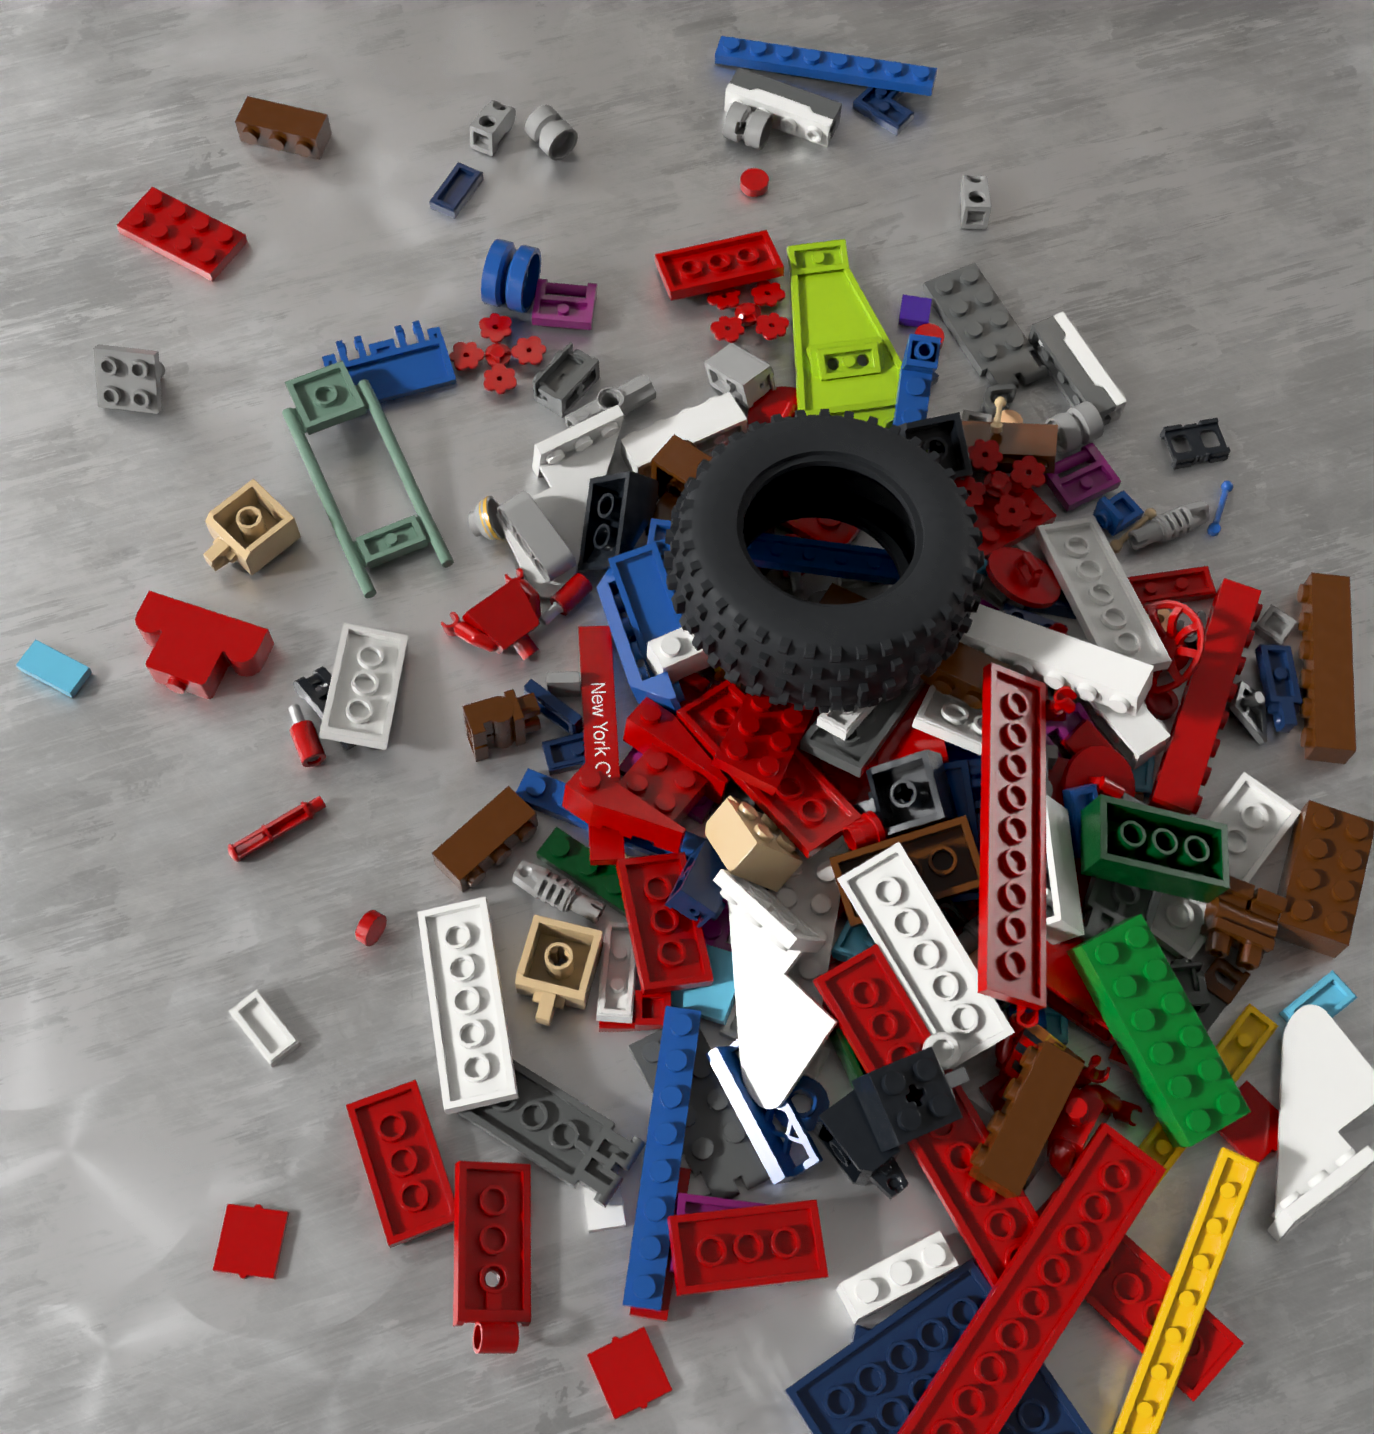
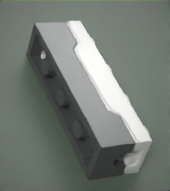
(792, 108)
(1075, 367)

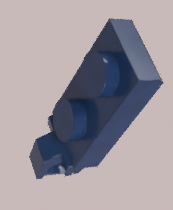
(1279, 684)

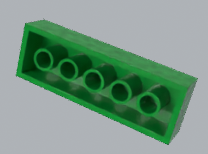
(1158, 1032)

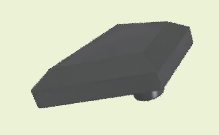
(1251, 711)

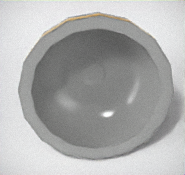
(484, 519)

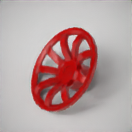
(1175, 644)

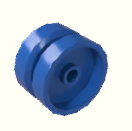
(510, 275)

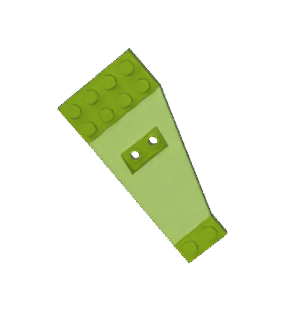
(838, 325)

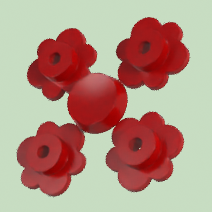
(748, 313)
(497, 354)
(999, 484)

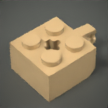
(249, 529)
(751, 844)
(564, 984)

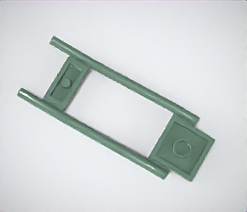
(331, 398)

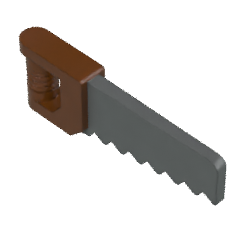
(1219, 994)

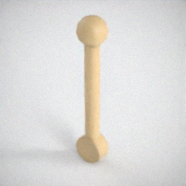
(996, 426)
(1116, 545)

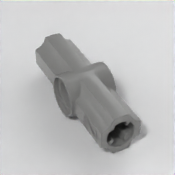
(627, 396)

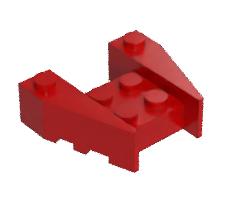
(656, 789)

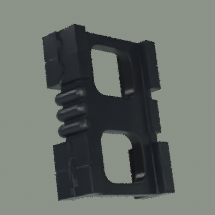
(1198, 450)

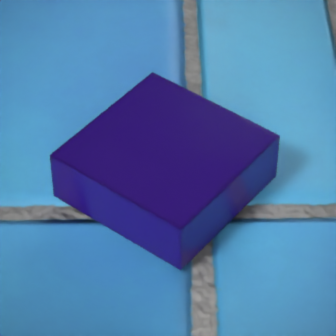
(914, 311)

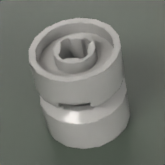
(756, 130)
(551, 132)
(1077, 427)

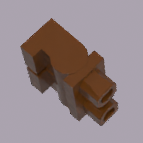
(500, 722)
(1243, 921)

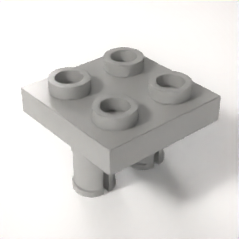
(128, 378)

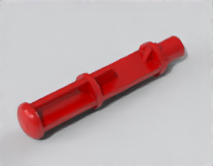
(275, 828)

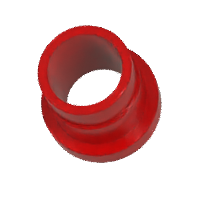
(864, 831)

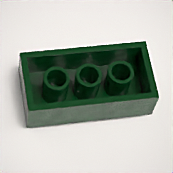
(1154, 849)

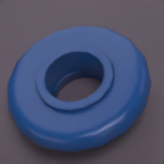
(818, 1098)

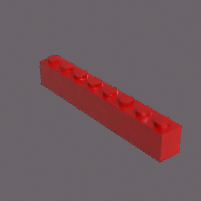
(1204, 700)

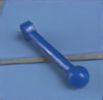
(1214, 528)

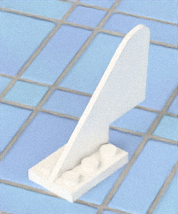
(568, 464)
(776, 1018)
(1321, 1092)

